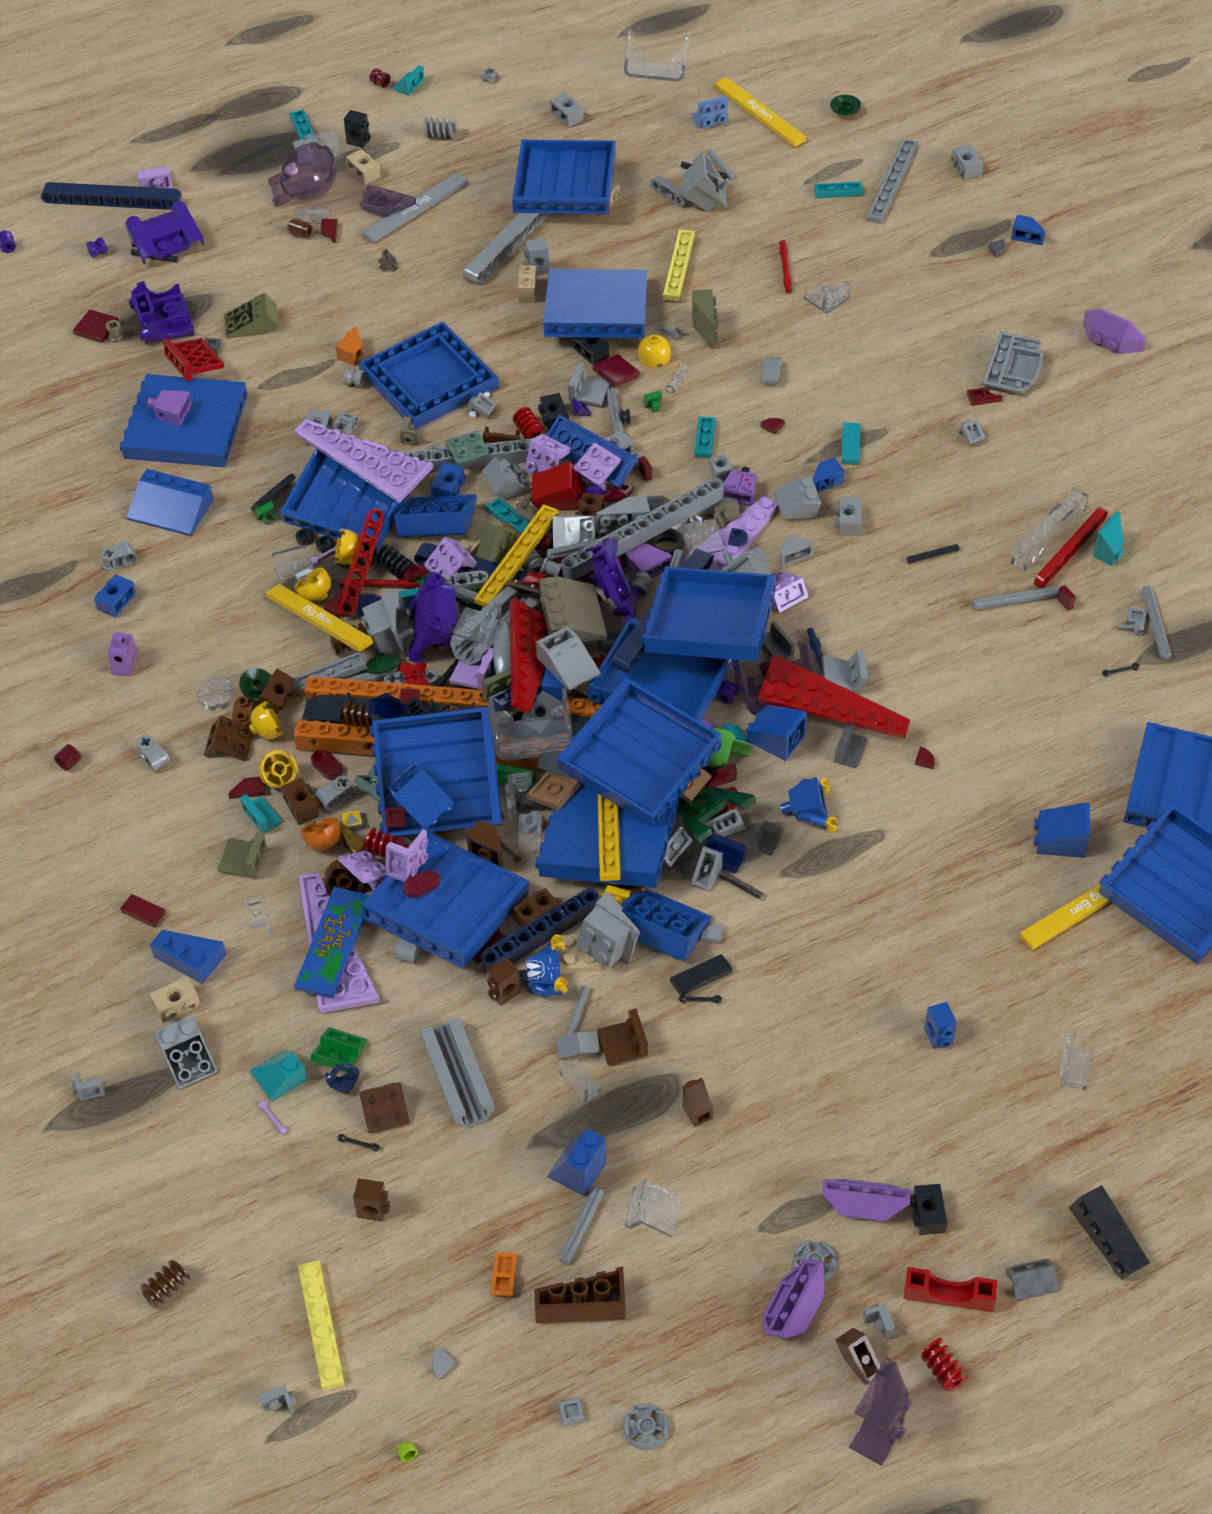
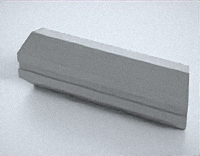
(472, 651)
(458, 1073)

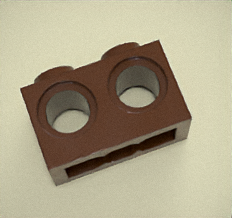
(590, 504)
(533, 907)

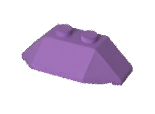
(1113, 332)
(865, 1198)
(795, 1300)

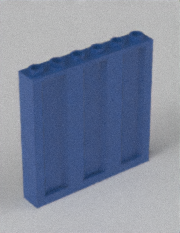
(564, 176)
(336, 499)
(455, 752)
(639, 752)
(1171, 769)
(1168, 882)
(458, 914)

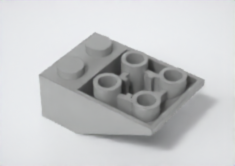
(620, 514)
(567, 658)
(185, 1052)

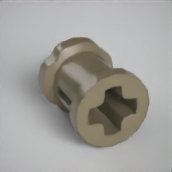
(115, 334)

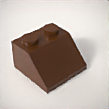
(485, 843)

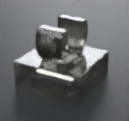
(387, 261)

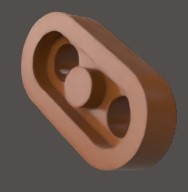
(242, 709)

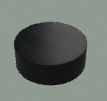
(304, 536)
(324, 544)

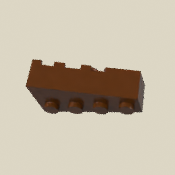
(583, 1299)

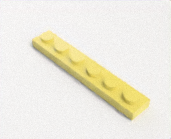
(678, 265)
(321, 1325)

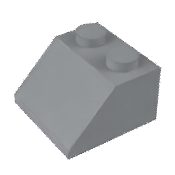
(798, 499)

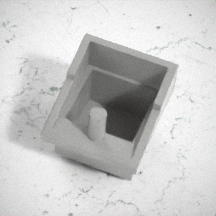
(704, 184)
(748, 562)
(388, 623)
(608, 933)

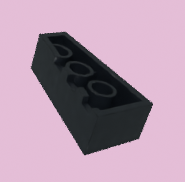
(1109, 1232)

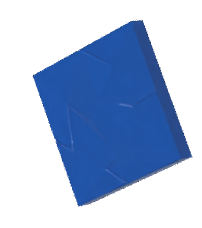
(428, 374)

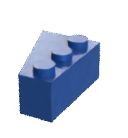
(188, 953)

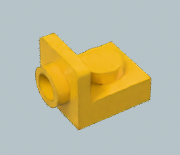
(618, 894)

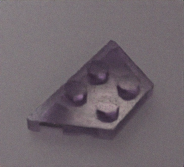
(385, 201)

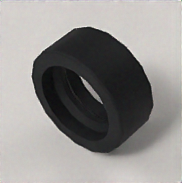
(670, 535)

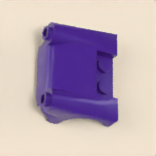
(164, 233)
(161, 313)
(613, 579)
(433, 615)

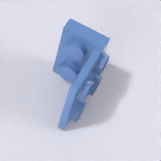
(711, 112)

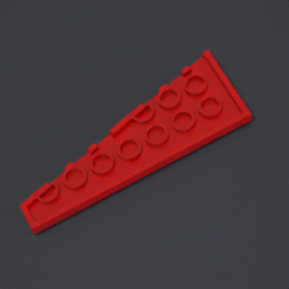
(526, 669)
(803, 690)

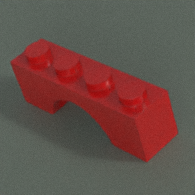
(971, 1294)

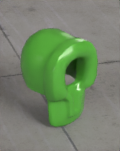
(729, 746)

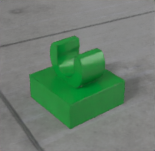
(652, 400)
(263, 511)

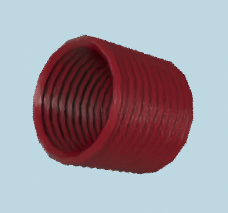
(67, 757)

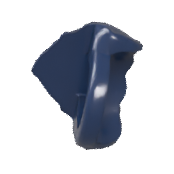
(346, 1081)

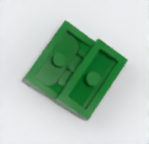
(338, 1048)

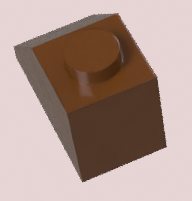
(858, 1354)

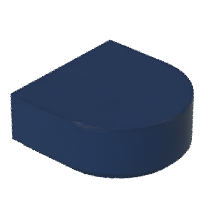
(737, 537)

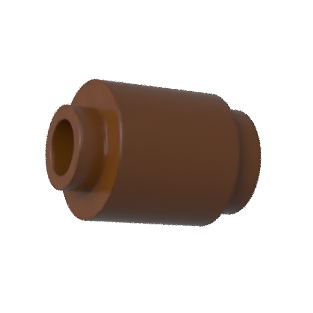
(299, 228)

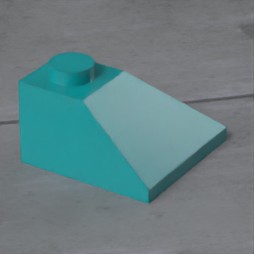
(1110, 541)
(279, 1074)

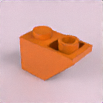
(350, 348)

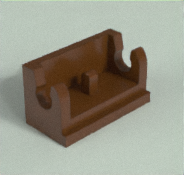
(499, 437)

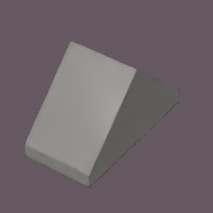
(795, 550)
(707, 868)
(578, 1044)

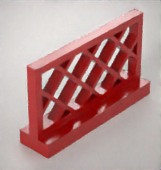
(177, 355)

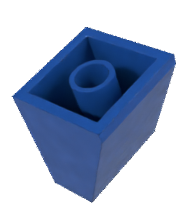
(777, 730)
(421, 795)
(1063, 830)
(580, 1162)

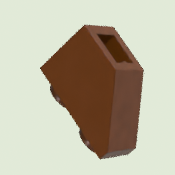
(697, 1102)

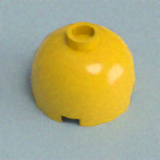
(654, 351)
(346, 547)
(315, 585)
(265, 722)
(277, 768)

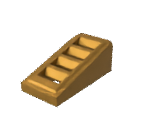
(351, 841)

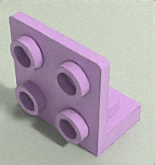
(155, 178)
(544, 454)
(596, 466)
(449, 558)
(789, 591)
(473, 674)
(404, 862)
(365, 868)

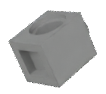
(720, 467)

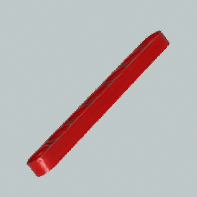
(1070, 547)
(355, 568)

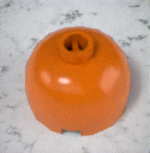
(322, 835)

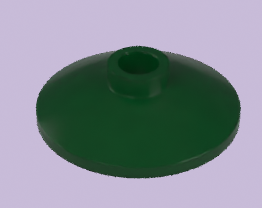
(845, 105)
(383, 663)
(253, 677)

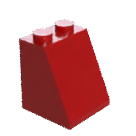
(557, 488)

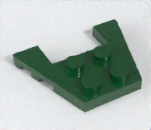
(707, 804)

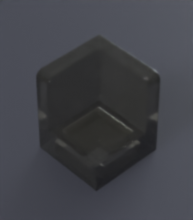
(768, 838)

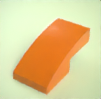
(504, 1274)

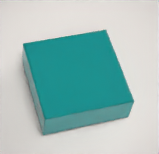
(736, 730)

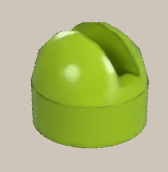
(407, 1451)

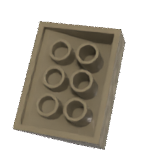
(572, 605)

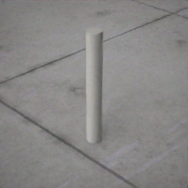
(721, 164)
(578, 1009)

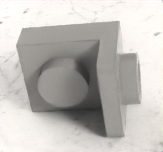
(482, 405)
(972, 432)
(87, 1089)
(882, 1318)
(276, 1398)

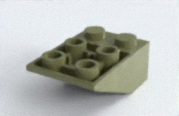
(705, 315)
(252, 318)

